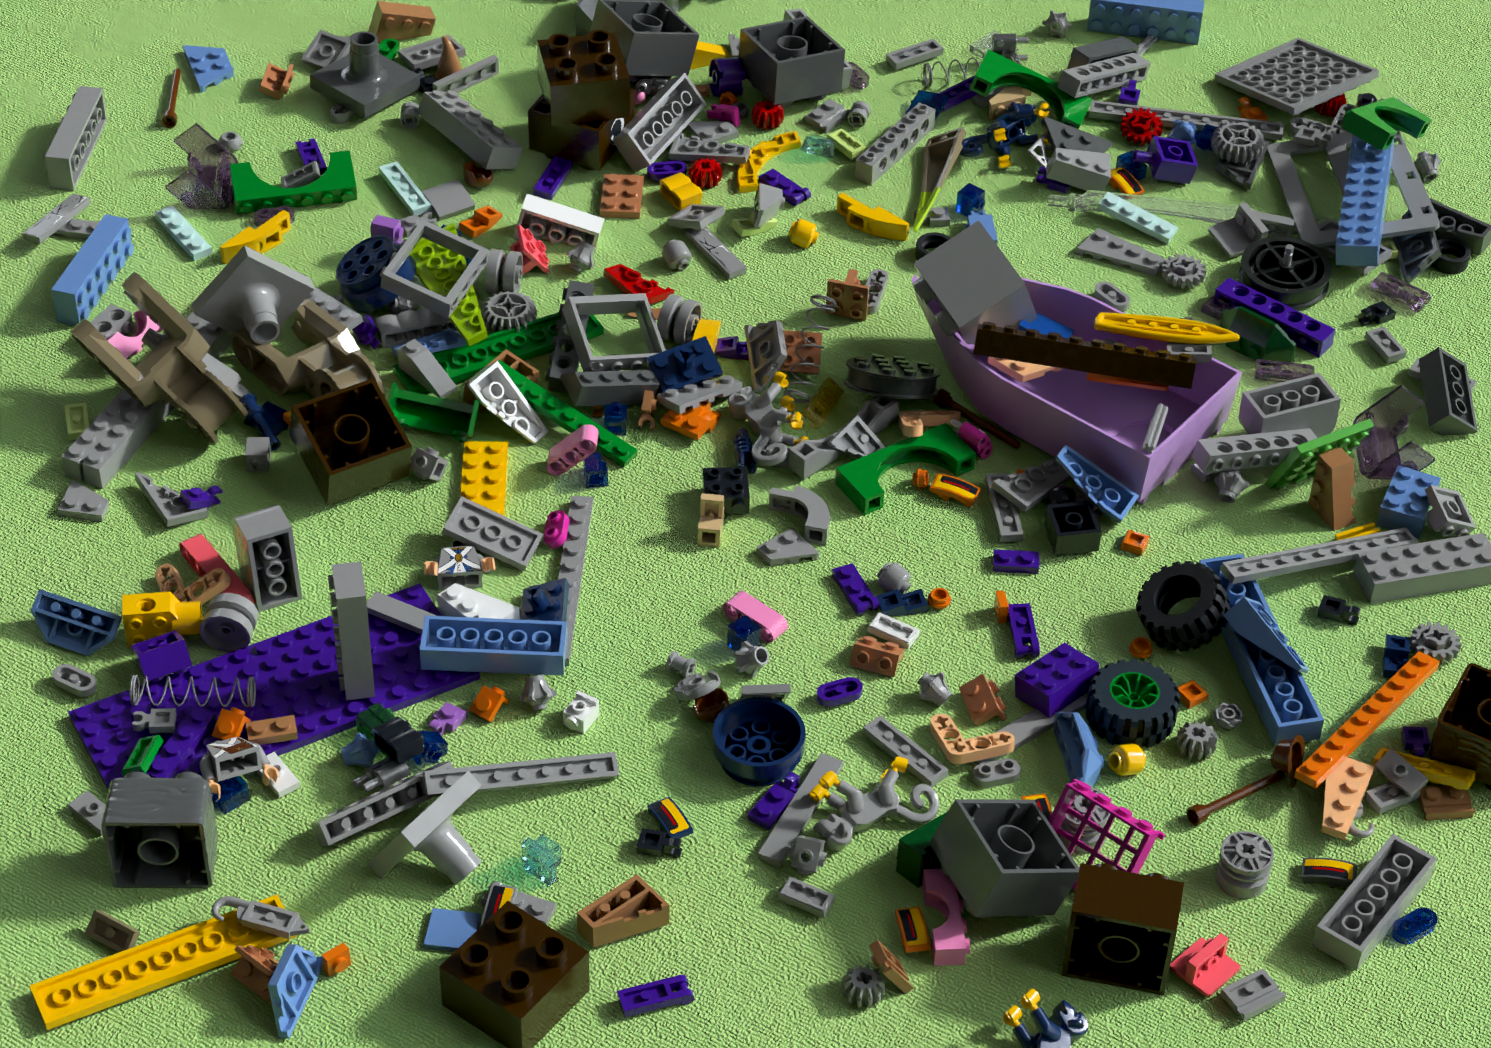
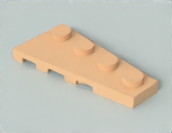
(1343, 796)

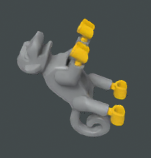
(766, 420)
(866, 809)

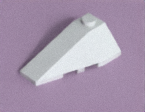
(502, 397)

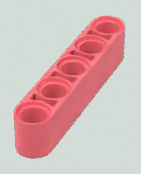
(205, 558)

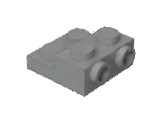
(1448, 512)

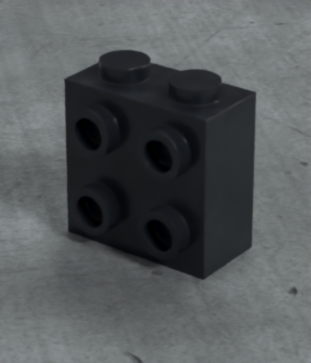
(731, 483)

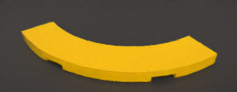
(760, 155)

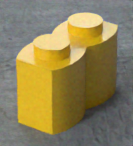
(680, 191)

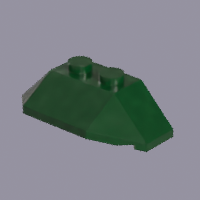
(1258, 336)

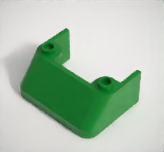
(434, 413)

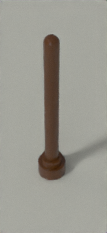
(169, 118)
(944, 399)
(1199, 813)

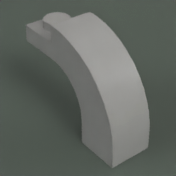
(806, 506)

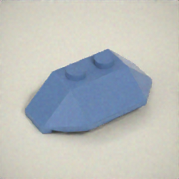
(73, 623)
(1078, 747)

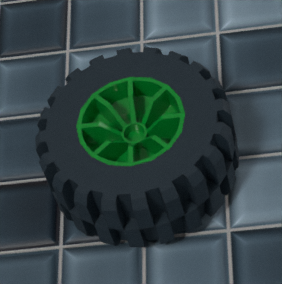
(1132, 703)

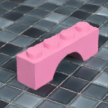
(132, 345)
(948, 940)

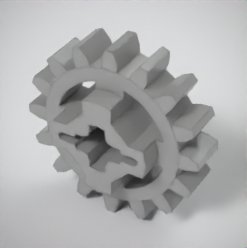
(1183, 271)
(1436, 642)

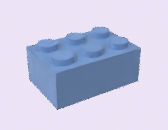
(1406, 501)

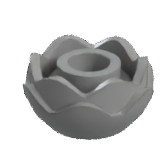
(231, 141)
(1228, 716)

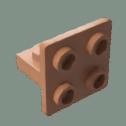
(849, 296)
(809, 353)
(255, 969)

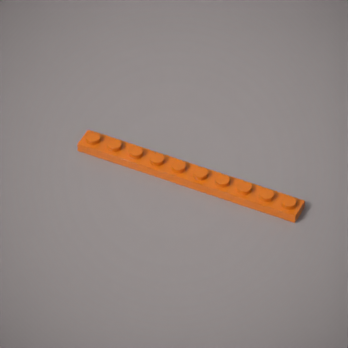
(1366, 720)

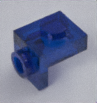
(1203, 139)

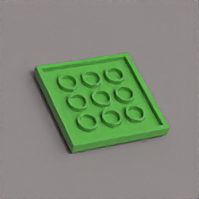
(1304, 457)

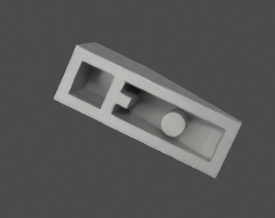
(767, 203)
(425, 369)

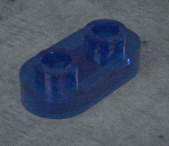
(1419, 924)

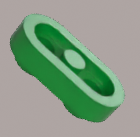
(389, 48)

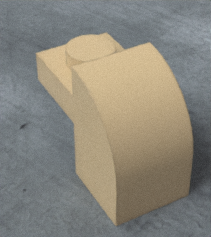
(710, 520)

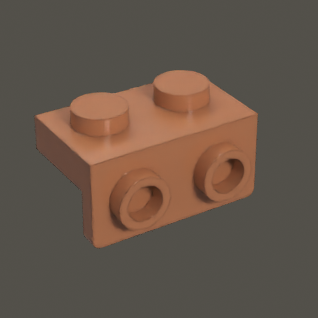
(276, 81)
(876, 656)
(982, 699)

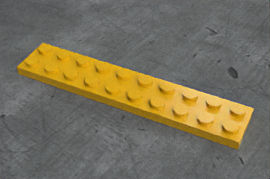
(147, 967)

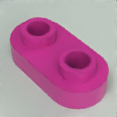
(556, 529)

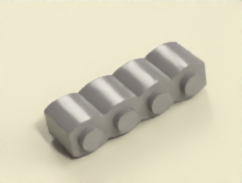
(409, 326)

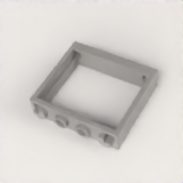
(420, 295)
(612, 304)

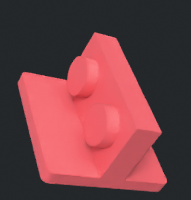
(531, 249)
(1206, 965)

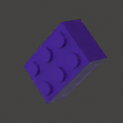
(1055, 679)

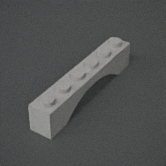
(813, 455)

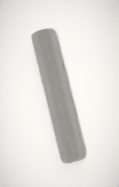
(1146, 44)
(1155, 428)

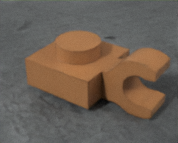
(648, 407)

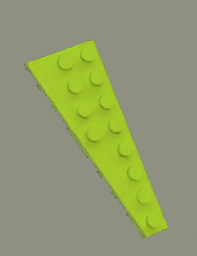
(439, 271)

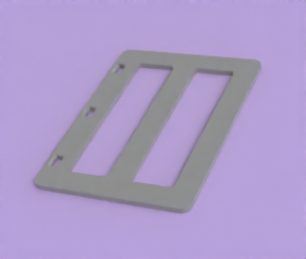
(1300, 210)

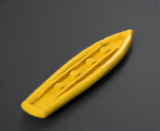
(1163, 328)

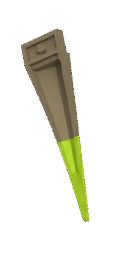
(939, 158)

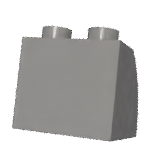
(972, 285)

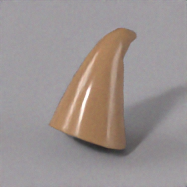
(449, 61)

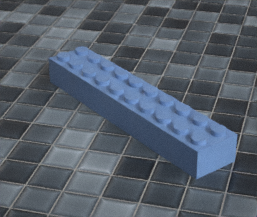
(1363, 204)
(1274, 686)

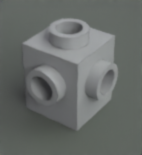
(428, 464)
(814, 848)

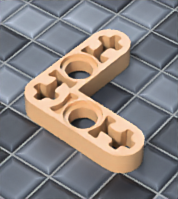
(912, 422)
(182, 593)
(995, 743)

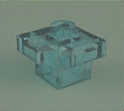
(541, 858)

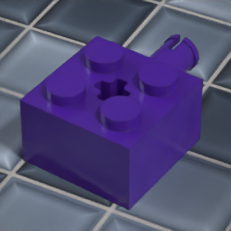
(1168, 159)

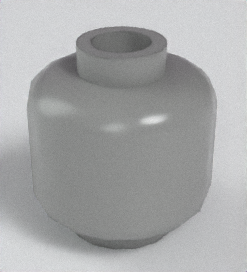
(676, 255)
(894, 577)

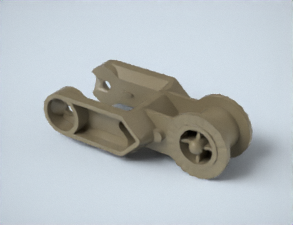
(321, 369)
(169, 372)

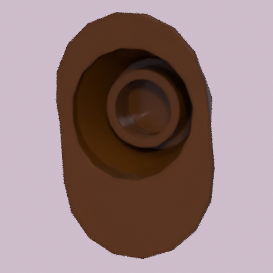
(1289, 757)

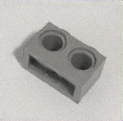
(113, 320)

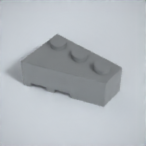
(1080, 168)

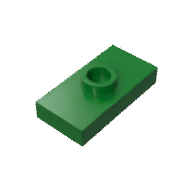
(143, 754)

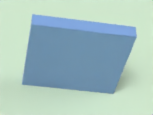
(450, 929)

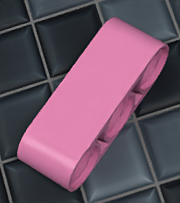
(572, 450)
(770, 621)

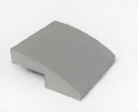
(449, 199)

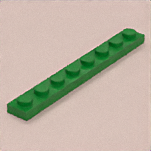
(570, 418)

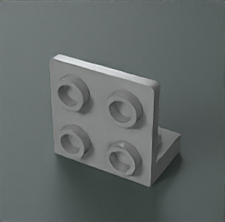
(1238, 232)

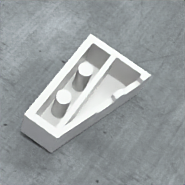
(465, 602)

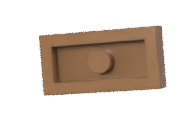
(272, 730)

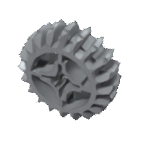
(1237, 142)
(508, 310)

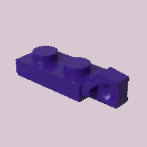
(774, 802)

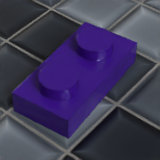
(1016, 561)

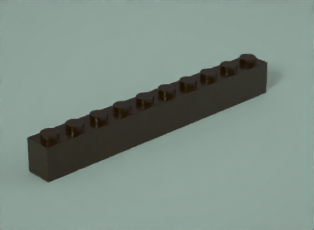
(1085, 356)

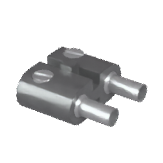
(1007, 44)
(650, 85)
(382, 774)

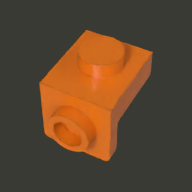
(488, 702)
(230, 724)

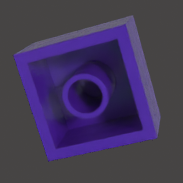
(161, 656)

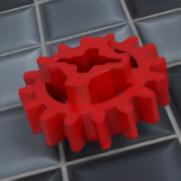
(1141, 126)

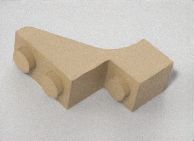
(1002, 100)

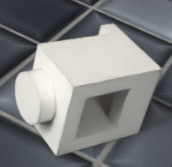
(581, 712)

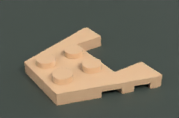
(1021, 370)

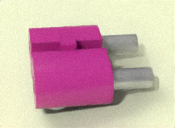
(974, 438)

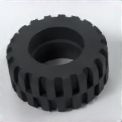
(1170, 587)

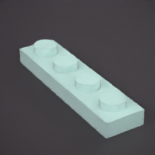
(405, 188)
(1137, 217)
(183, 233)

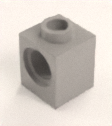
(257, 454)

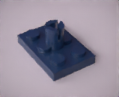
(685, 365)
(546, 601)

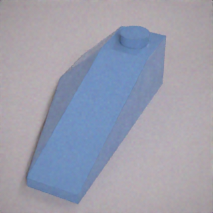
(1101, 488)
(1257, 625)

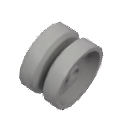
(503, 271)
(679, 319)
(229, 622)

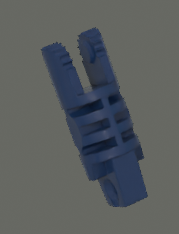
(742, 450)

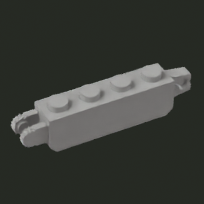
(221, 371)

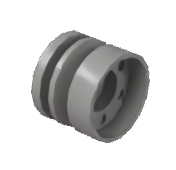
(1071, 823)
(1244, 865)

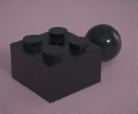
(1070, 524)

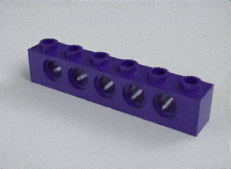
(1303, 330)

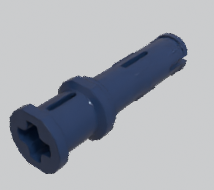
(256, 416)

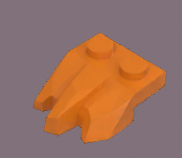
(693, 421)

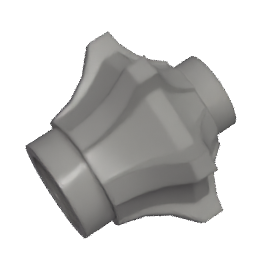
(1061, 20)
(1427, 165)
(581, 256)
(401, 304)
(1230, 485)
(750, 658)
(934, 688)
(537, 692)

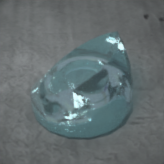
(818, 146)

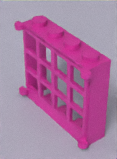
(1123, 814)

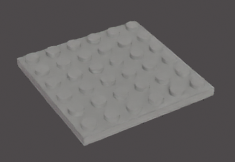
(1296, 76)

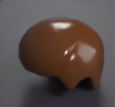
(477, 176)
(710, 705)

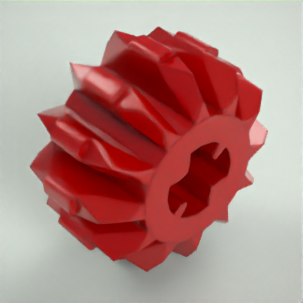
(1332, 106)
(767, 115)
(705, 173)

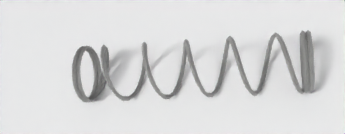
(930, 70)
(820, 306)
(135, 694)

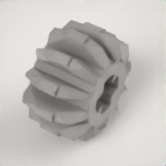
(1197, 740)
(863, 986)

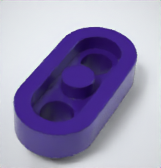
(661, 170)
(839, 692)

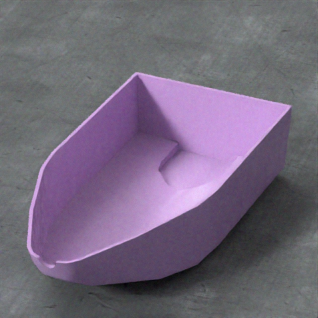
(1093, 417)

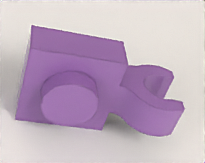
(447, 718)

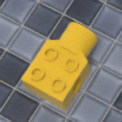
(157, 614)

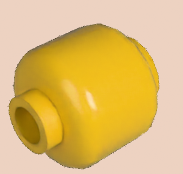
(803, 233)
(1127, 759)

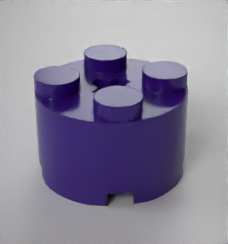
(726, 76)

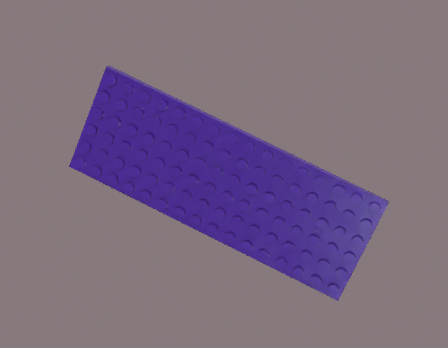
(292, 677)

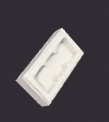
(893, 630)
(286, 780)

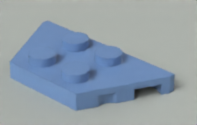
(208, 65)
(292, 986)

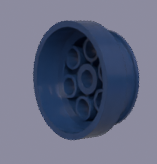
(361, 271)
(758, 740)

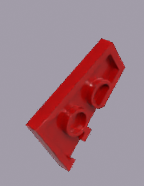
(630, 282)

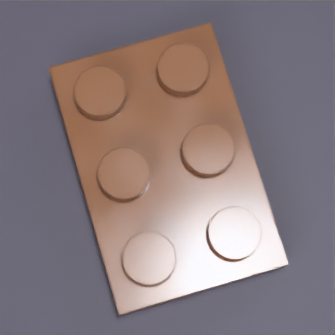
(622, 196)

